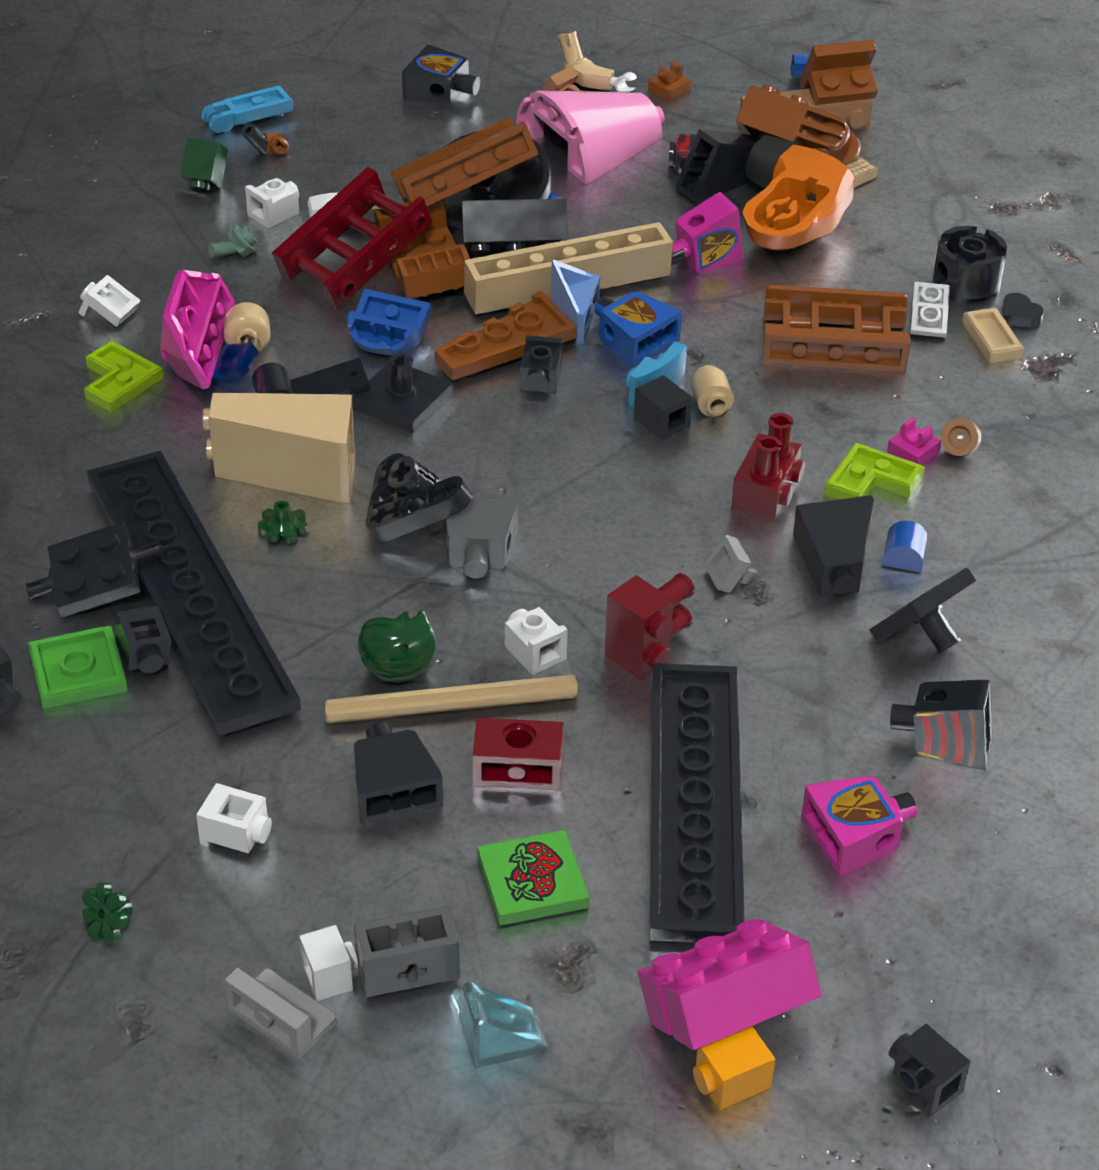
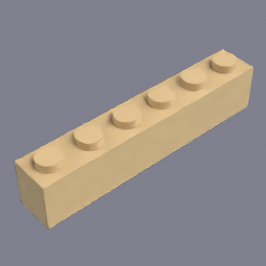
(617, 256)

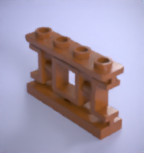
(465, 162)
(864, 347)

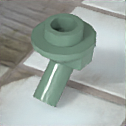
(241, 241)

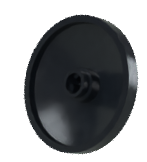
(523, 181)

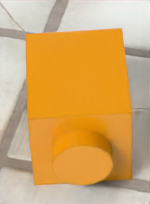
(734, 1068)

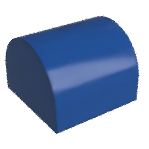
(905, 546)

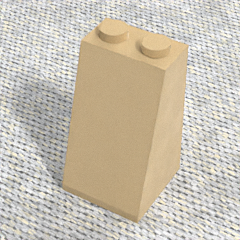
(283, 442)

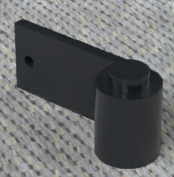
(339, 379)

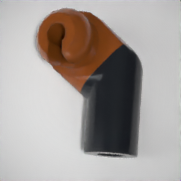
(265, 142)

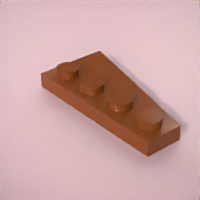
(504, 338)

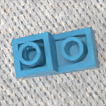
(670, 364)

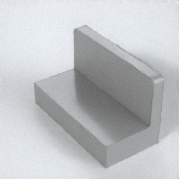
(278, 1010)

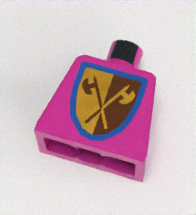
(709, 235)
(855, 820)

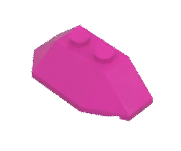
(195, 325)

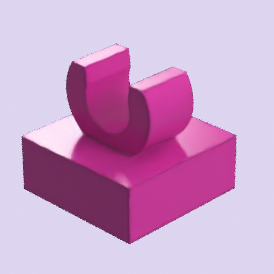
(914, 443)

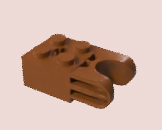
(795, 120)

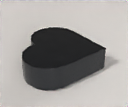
(1021, 312)

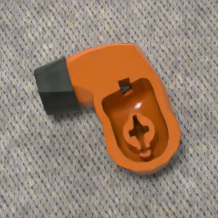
(801, 194)

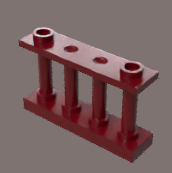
(334, 219)

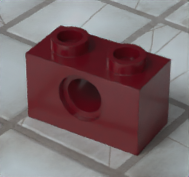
(518, 753)

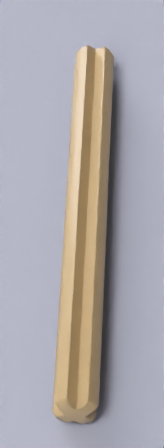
(450, 699)

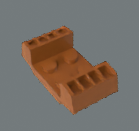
(431, 260)

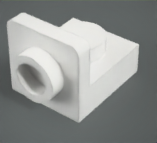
(108, 300)

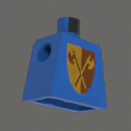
(637, 326)

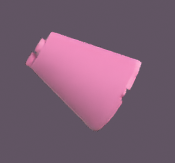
(599, 126)

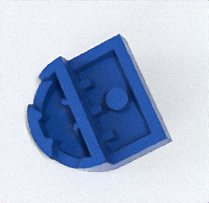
(388, 323)

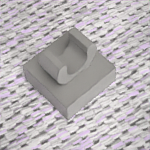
(729, 564)

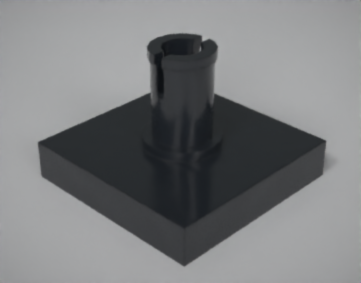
(402, 394)
(927, 612)

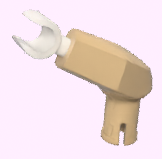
(590, 74)

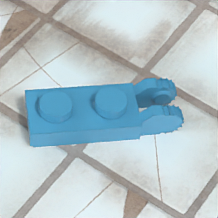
(247, 108)

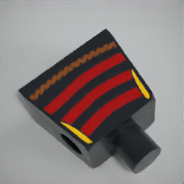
(949, 721)

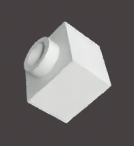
(327, 962)

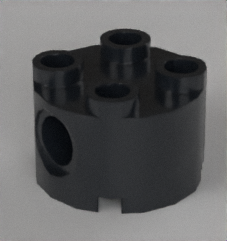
(970, 263)

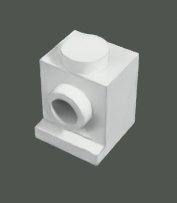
(272, 202)
(528, 633)
(233, 819)

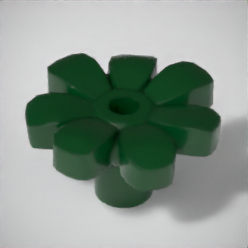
(282, 523)
(106, 912)

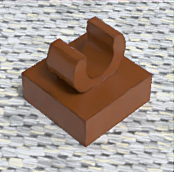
(670, 83)

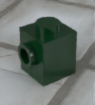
(203, 164)

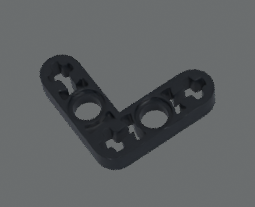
(397, 514)

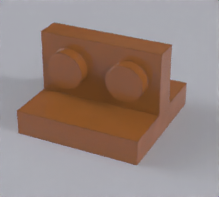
(840, 72)

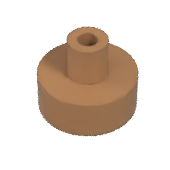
(952, 437)

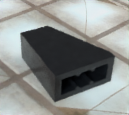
(715, 164)
(834, 542)

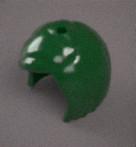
(398, 647)

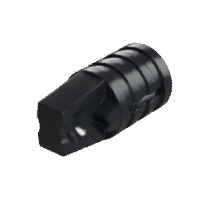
(409, 476)

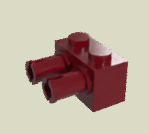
(769, 470)
(644, 621)

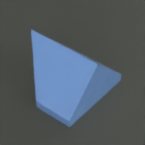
(575, 295)

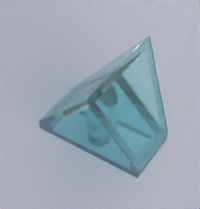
(497, 1026)

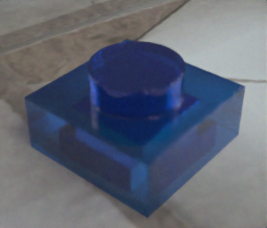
(235, 361)

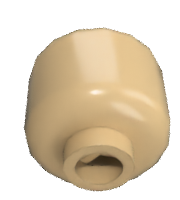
(247, 324)

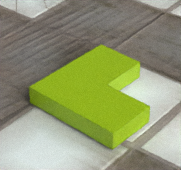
(122, 377)
(869, 467)

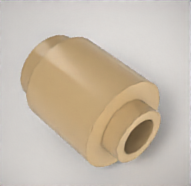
(712, 391)

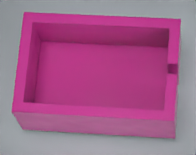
(728, 983)

